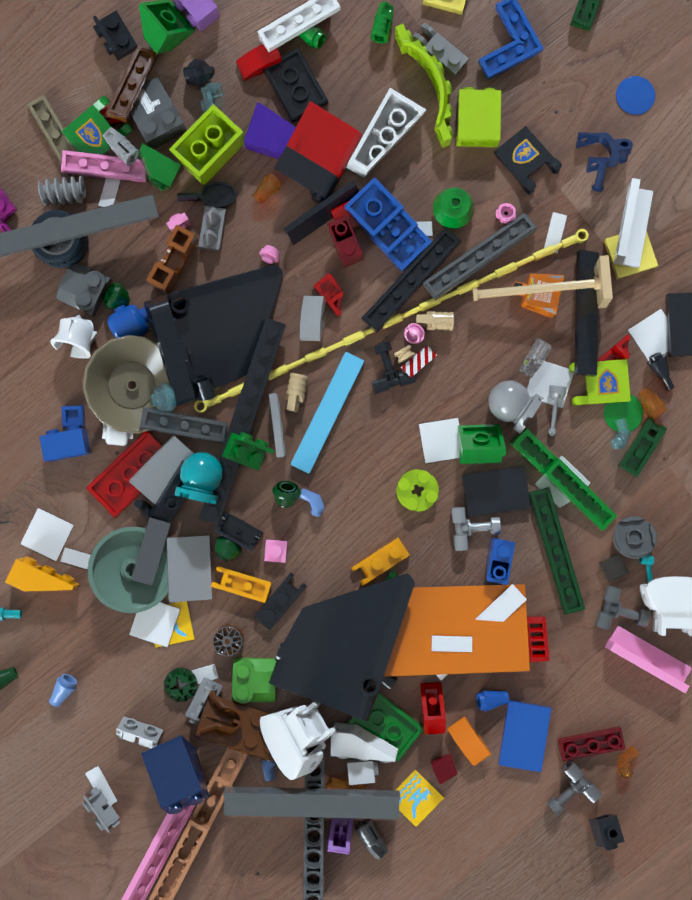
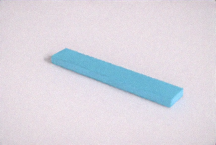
(327, 412)

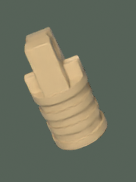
(436, 320)
(296, 391)

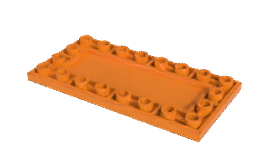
(453, 612)

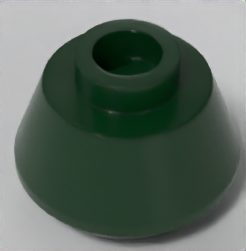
(116, 296)
(286, 493)
(227, 549)

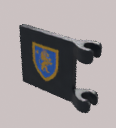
(525, 155)

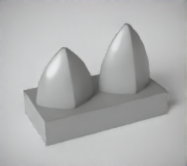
(212, 228)

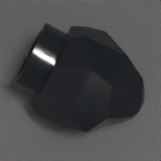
(198, 72)

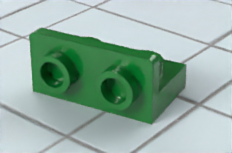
(245, 451)

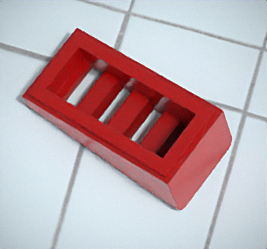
(544, 638)

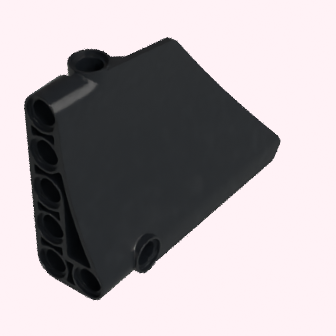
(213, 331)
(343, 645)

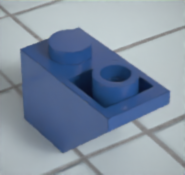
(499, 560)

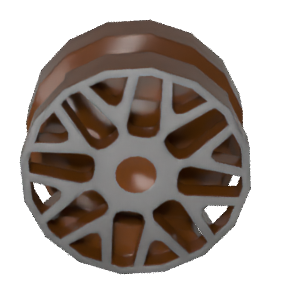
(228, 640)

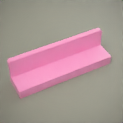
(649, 658)

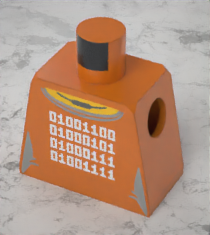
(541, 303)

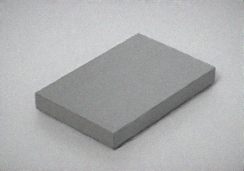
(160, 468)
(188, 568)

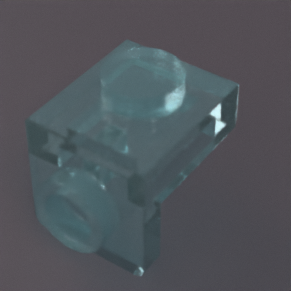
(209, 92)

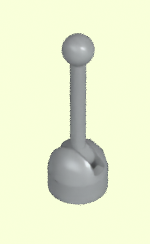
(556, 393)

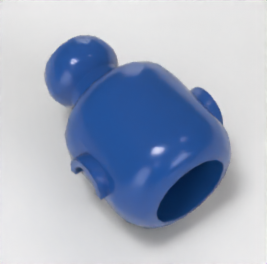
(128, 321)

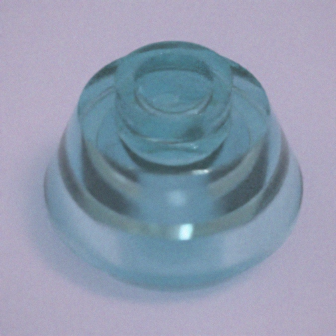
(163, 397)

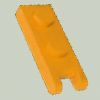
(381, 560)
(243, 584)

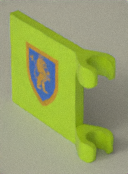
(608, 386)

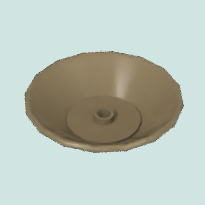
(108, 379)

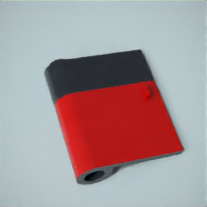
(318, 151)

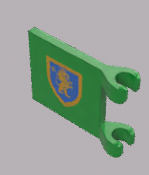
(87, 130)

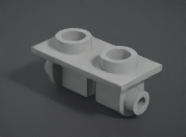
(199, 701)
(130, 729)
(104, 817)

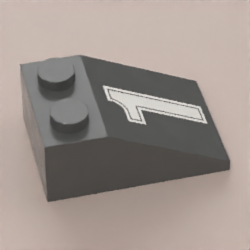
(157, 115)

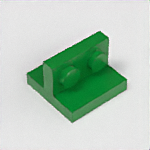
(481, 444)

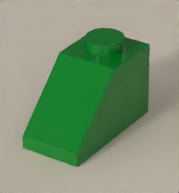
(158, 167)

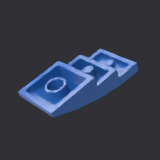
(387, 224)

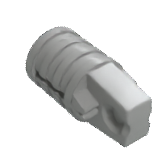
(118, 142)

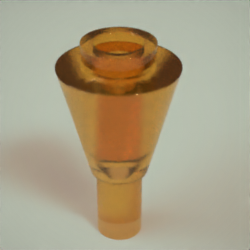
(343, 784)

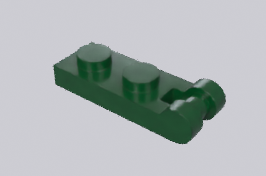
(642, 447)

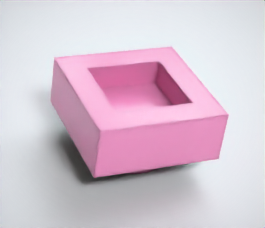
(179, 219)
(276, 551)

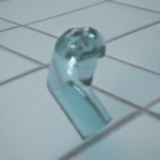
(622, 436)

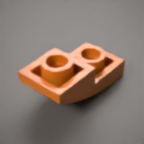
(469, 741)

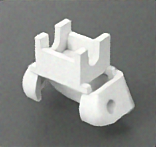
(670, 602)
(291, 733)

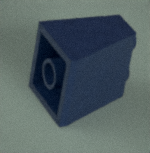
(176, 774)

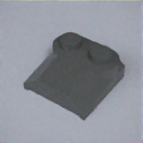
(83, 288)

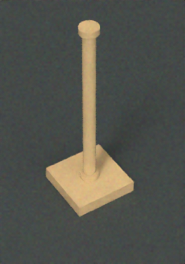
(600, 283)

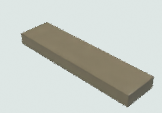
(50, 126)

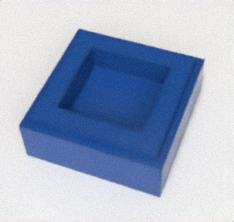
(73, 416)

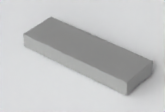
(277, 425)

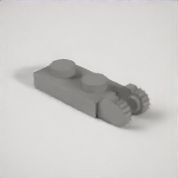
(444, 51)

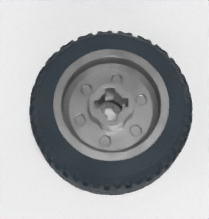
(62, 253)

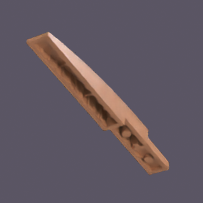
(198, 826)

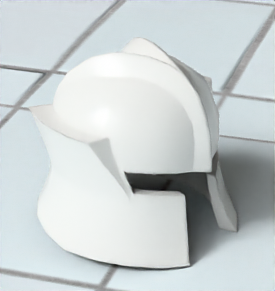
(78, 333)

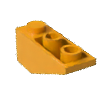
(32, 577)

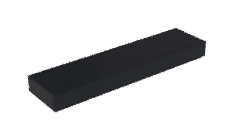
(319, 214)

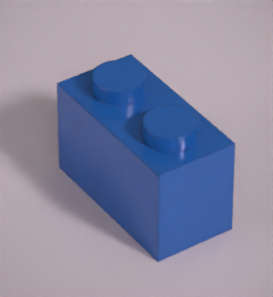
(64, 444)

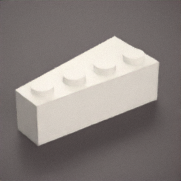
(386, 129)

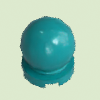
(200, 477)

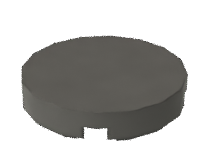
(634, 537)

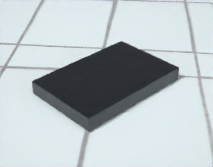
(295, 84)
(679, 324)
(496, 491)

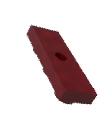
(578, 745)

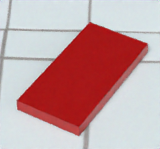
(113, 485)

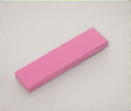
(102, 166)

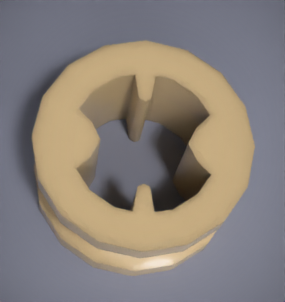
(404, 354)

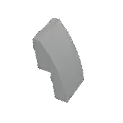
(311, 318)

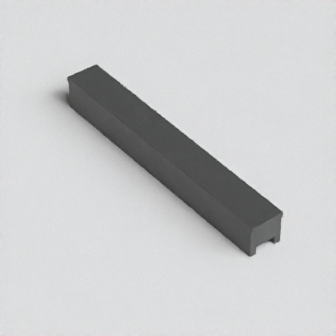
(311, 802)

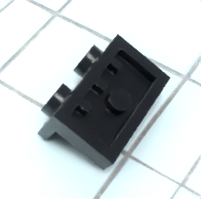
(116, 34)

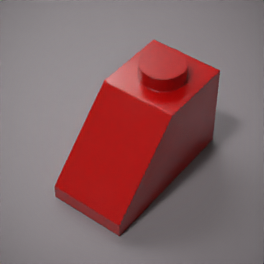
(432, 708)

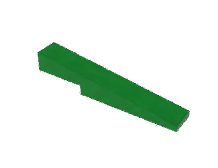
(563, 478)

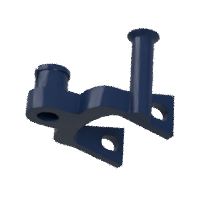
(618, 151)

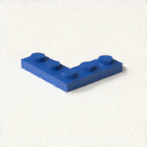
(524, 44)

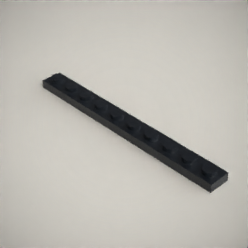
(246, 411)

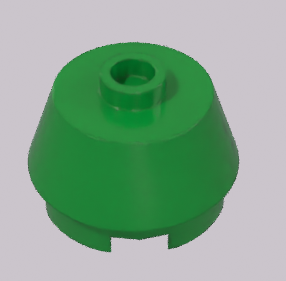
(453, 207)

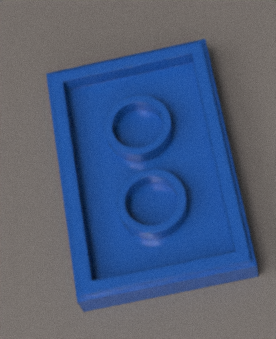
(524, 736)

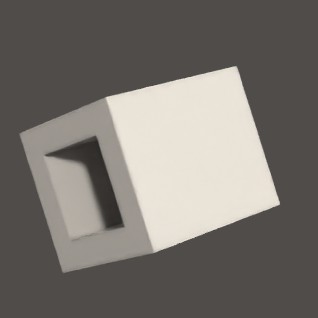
(361, 771)

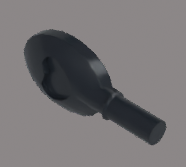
(213, 195)

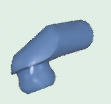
(315, 502)
(268, 770)

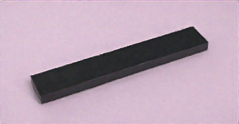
(411, 280)
(586, 317)

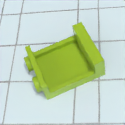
(479, 117)

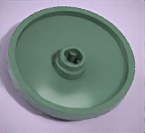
(112, 568)

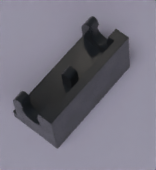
(239, 531)

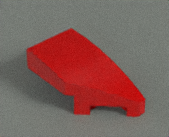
(331, 291)

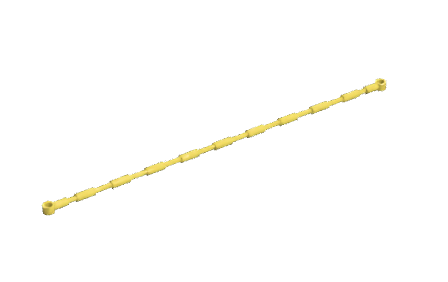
(399, 317)

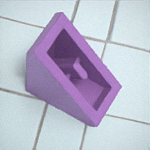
(340, 835)

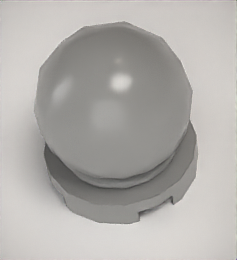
(512, 403)

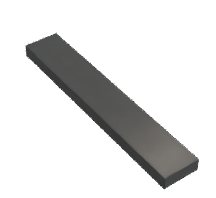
(479, 256)

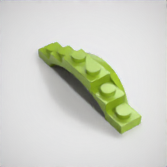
(435, 72)

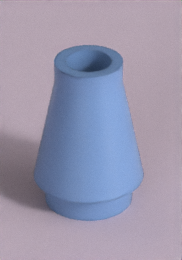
(63, 688)

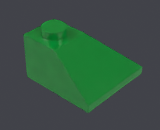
(163, 25)

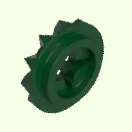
(183, 675)

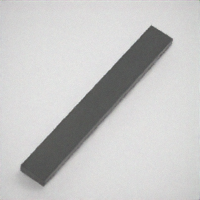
(78, 225)

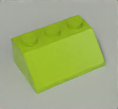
(208, 144)

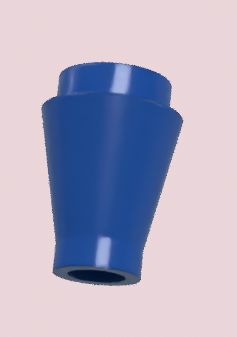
(489, 700)

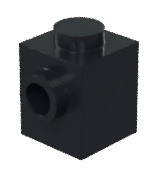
(606, 831)

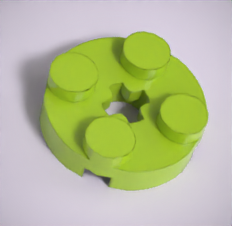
(422, 479)

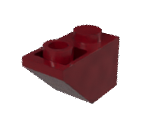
(345, 241)

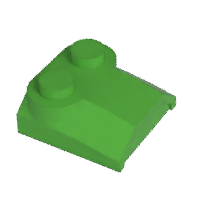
(252, 679)

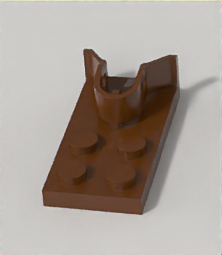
(233, 727)

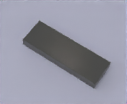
(150, 551)

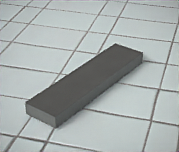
(183, 425)

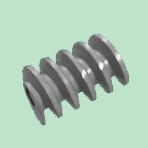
(62, 192)

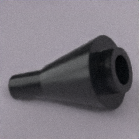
(659, 365)

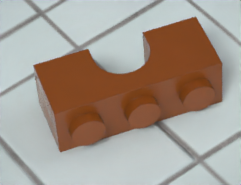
(180, 247)

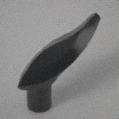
(144, 508)

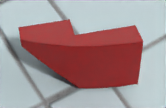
(618, 351)

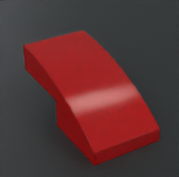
(256, 60)

